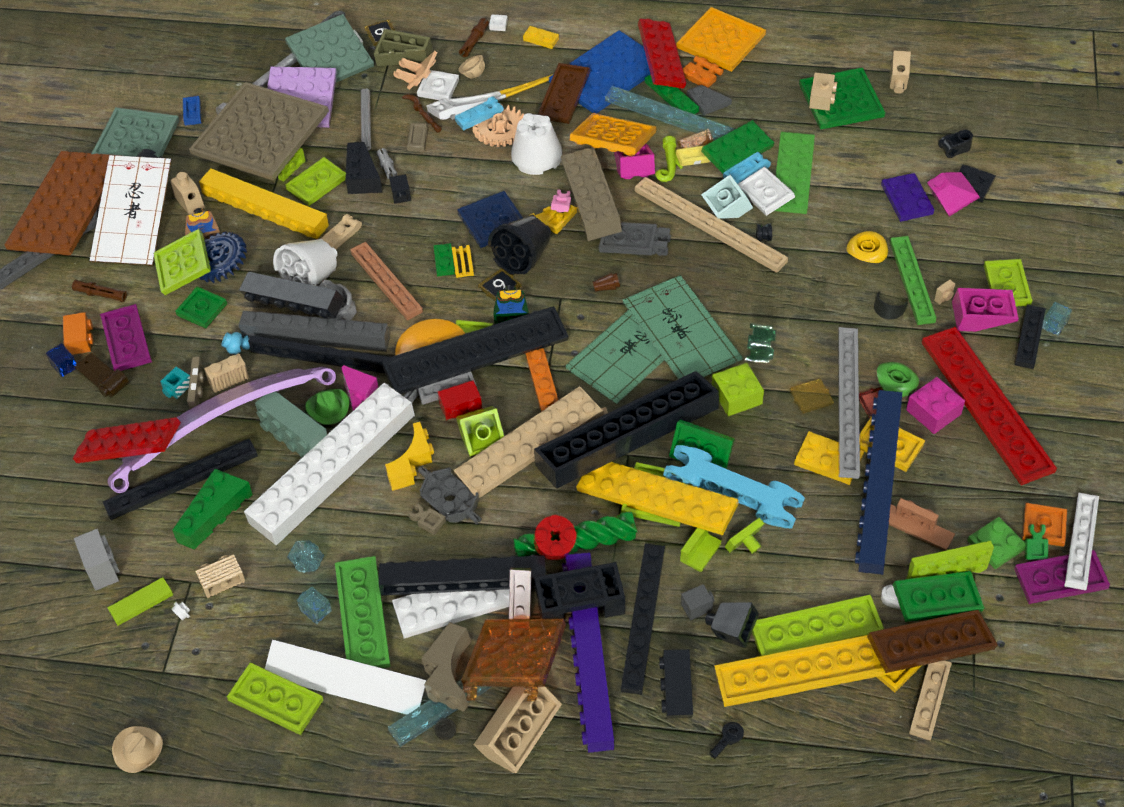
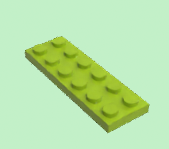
(817, 625)

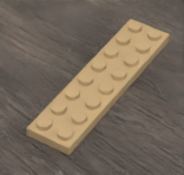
(517, 448)

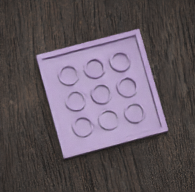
(306, 83)

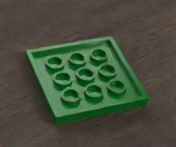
(853, 101)

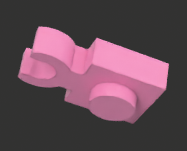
(561, 202)

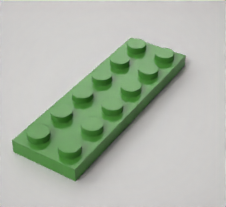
(795, 168)
(362, 612)

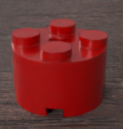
(554, 549)

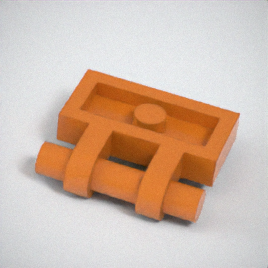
(700, 76)

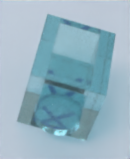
(1056, 318)
(313, 605)

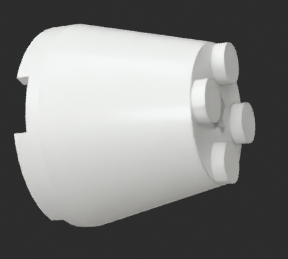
(535, 145)
(305, 261)

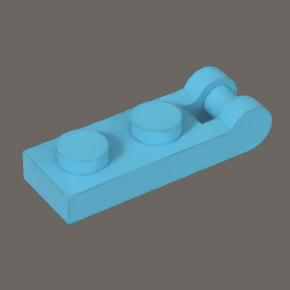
(479, 113)
(747, 167)

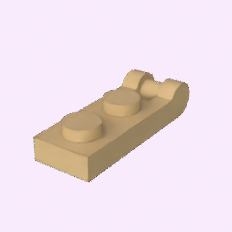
(340, 232)

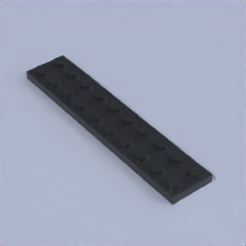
(474, 350)

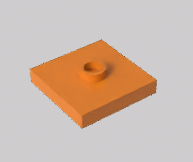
(1051, 517)

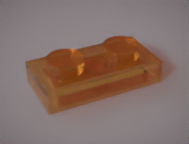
(699, 139)

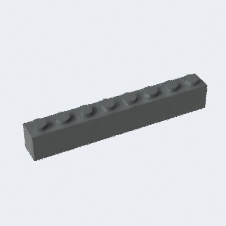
(316, 330)

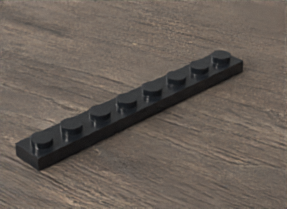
(316, 354)
(179, 479)
(643, 619)

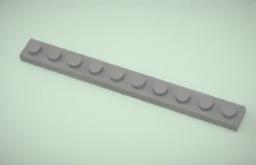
(848, 403)

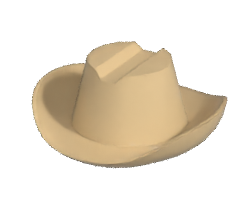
(136, 748)

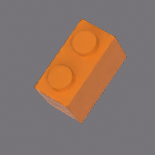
(77, 333)

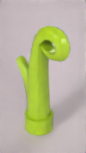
(669, 146)

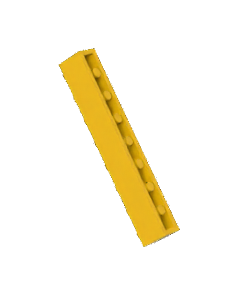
(264, 203)

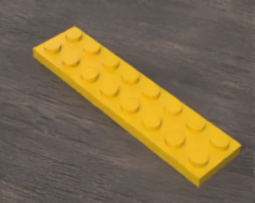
(660, 496)
(797, 670)

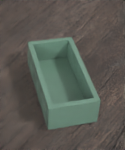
(289, 423)

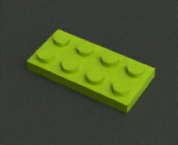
(962, 559)
(275, 698)

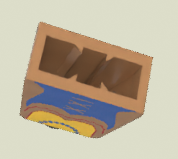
(202, 221)

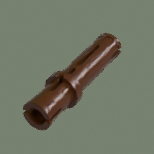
(476, 33)
(93, 289)

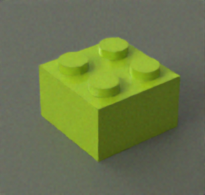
(738, 389)

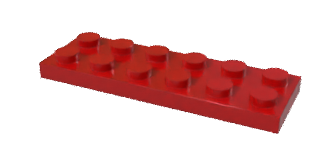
(661, 53)
(127, 440)

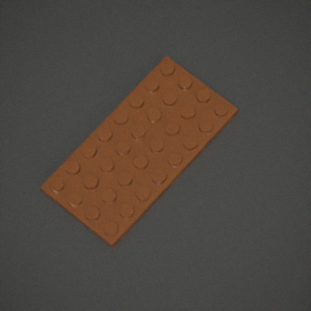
(62, 205)

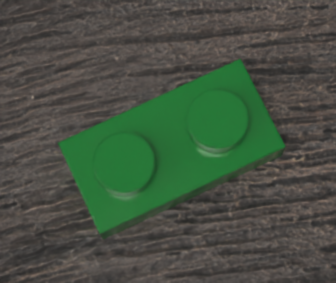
(444, 259)

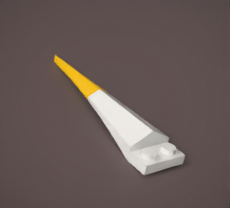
(450, 108)

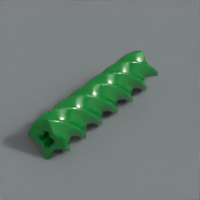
(589, 534)

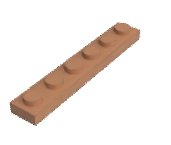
(386, 281)

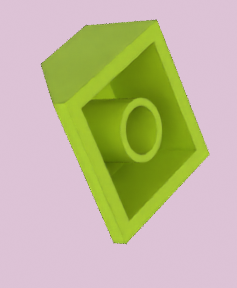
(480, 429)

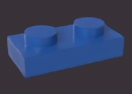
(192, 110)

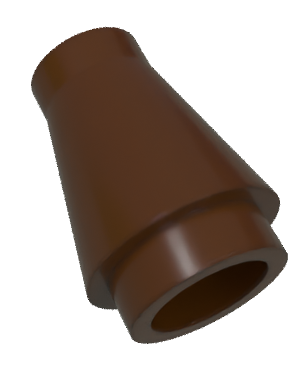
(608, 282)

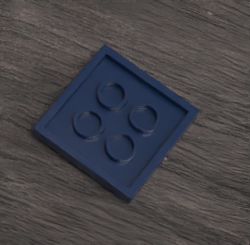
(487, 215)

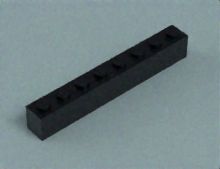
(454, 574)

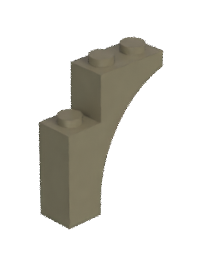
(441, 665)

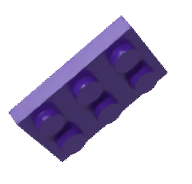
(907, 197)

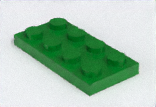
(737, 146)
(937, 596)

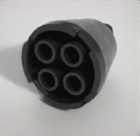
(519, 244)

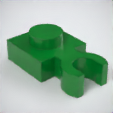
(1036, 547)

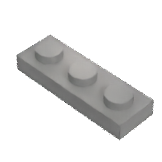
(429, 393)

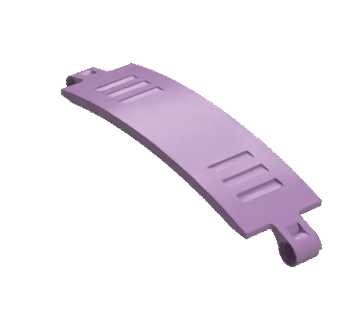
(220, 404)

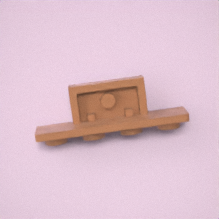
(920, 524)

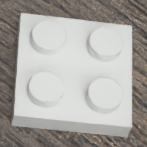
(438, 85)

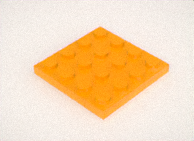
(721, 39)
(613, 134)

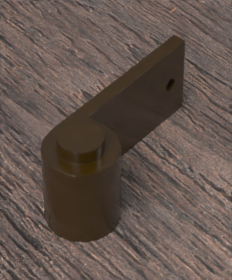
(103, 377)

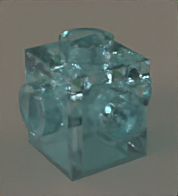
(305, 556)

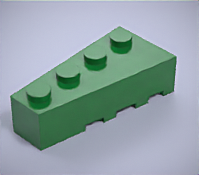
(210, 507)

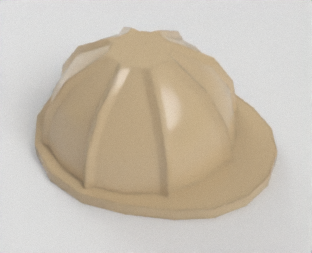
(472, 67)

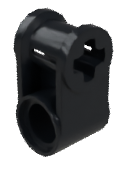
(957, 143)

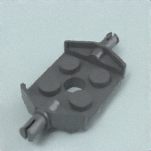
(442, 484)

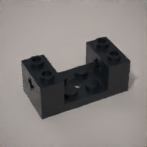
(602, 588)

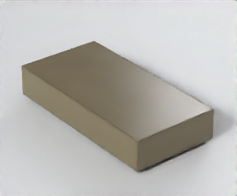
(417, 137)

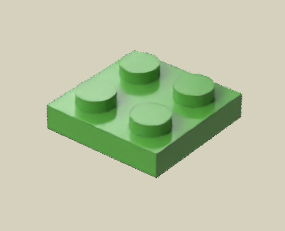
(1004, 539)

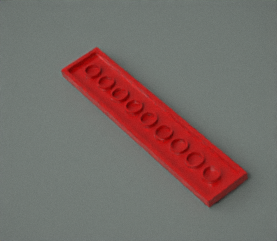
(989, 406)

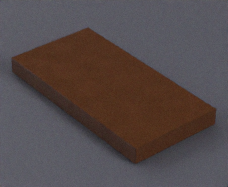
(564, 92)

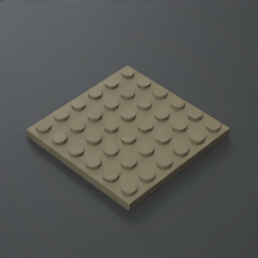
(259, 130)

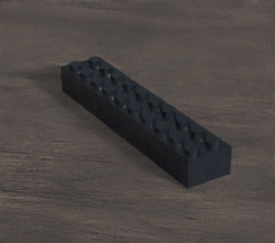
(625, 429)

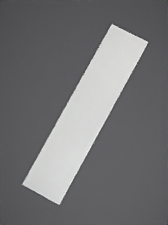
(345, 678)

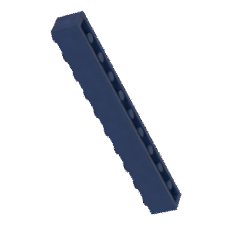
(880, 482)

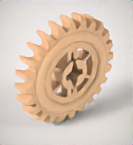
(500, 124)

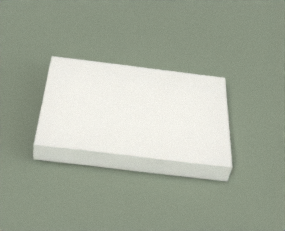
(766, 191)

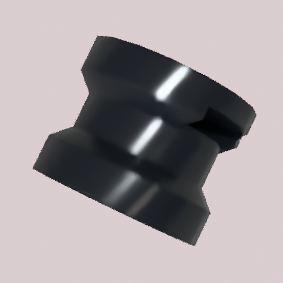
(764, 232)

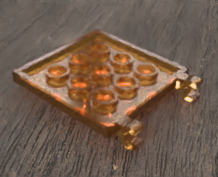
(513, 655)

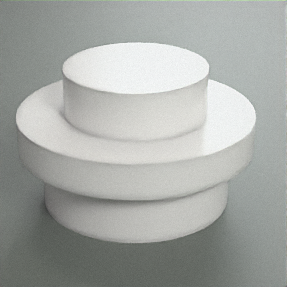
(181, 610)

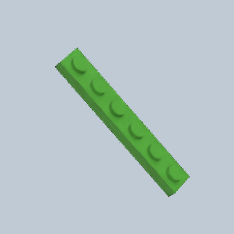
(912, 280)

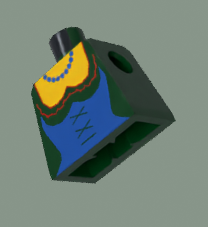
(509, 304)

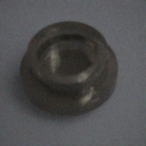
(445, 729)

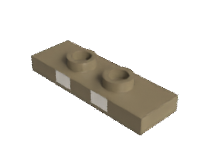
(197, 377)

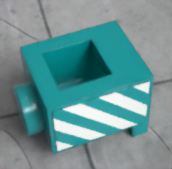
(175, 383)

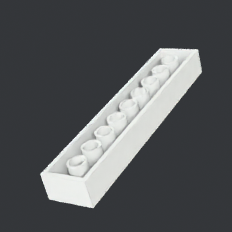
(329, 463)

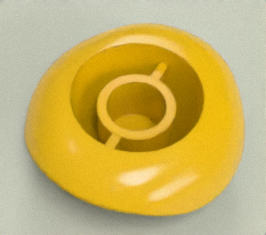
(868, 247)

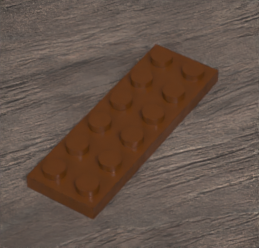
(931, 641)

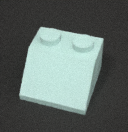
(727, 199)

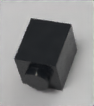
(400, 189)

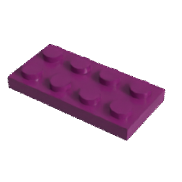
(125, 338)
(1046, 578)

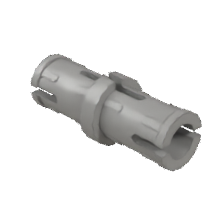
(386, 163)

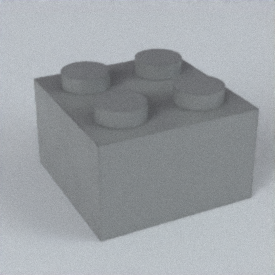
(97, 559)

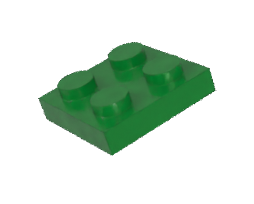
(201, 307)

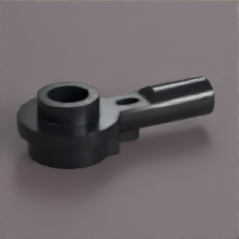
(732, 733)

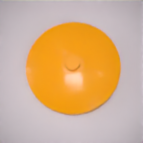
(427, 333)

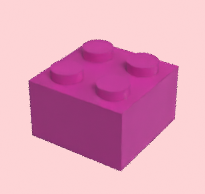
(935, 405)

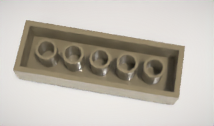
(591, 194)

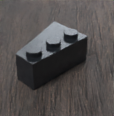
(360, 170)
(676, 683)

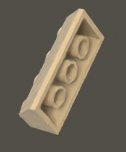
(517, 727)

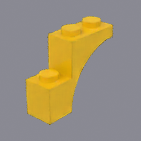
(402, 470)

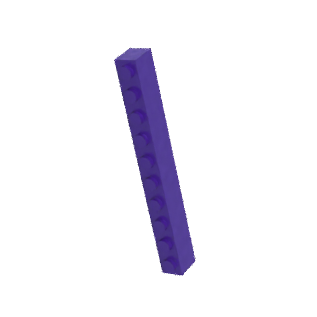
(591, 668)

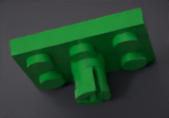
(712, 442)

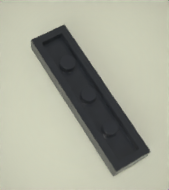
(1030, 336)

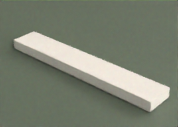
(1082, 541)

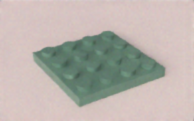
(330, 46)
(135, 130)

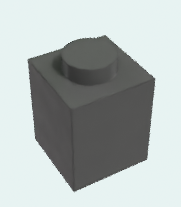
(697, 602)

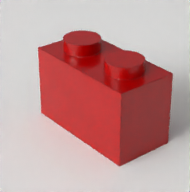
(459, 400)

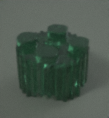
(760, 343)

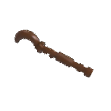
(418, 107)

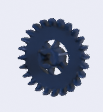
(219, 259)

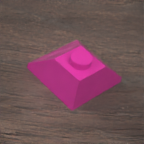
(952, 191)

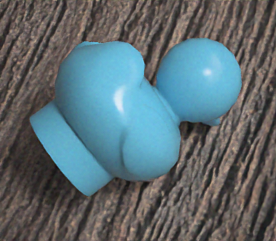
(233, 342)

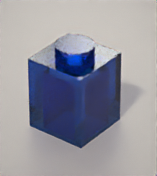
(61, 360)

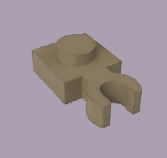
(429, 520)

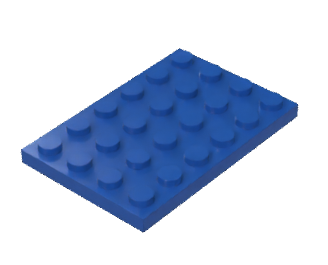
(613, 62)

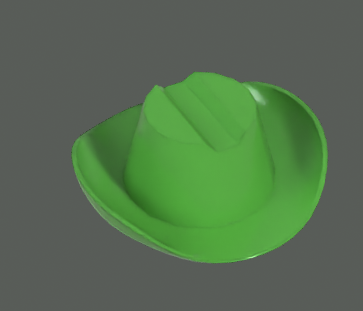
(897, 378)
(328, 406)

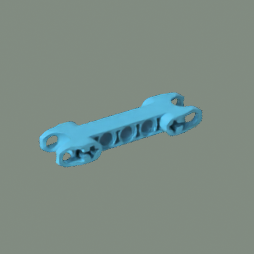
(765, 499)

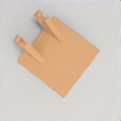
(420, 69)

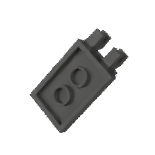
(637, 239)

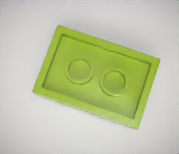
(316, 181)
(1009, 276)

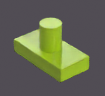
(746, 537)

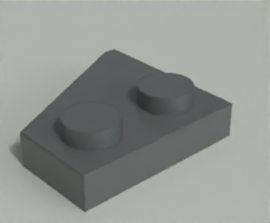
(708, 99)

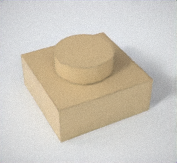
(944, 292)

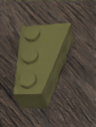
(398, 45)

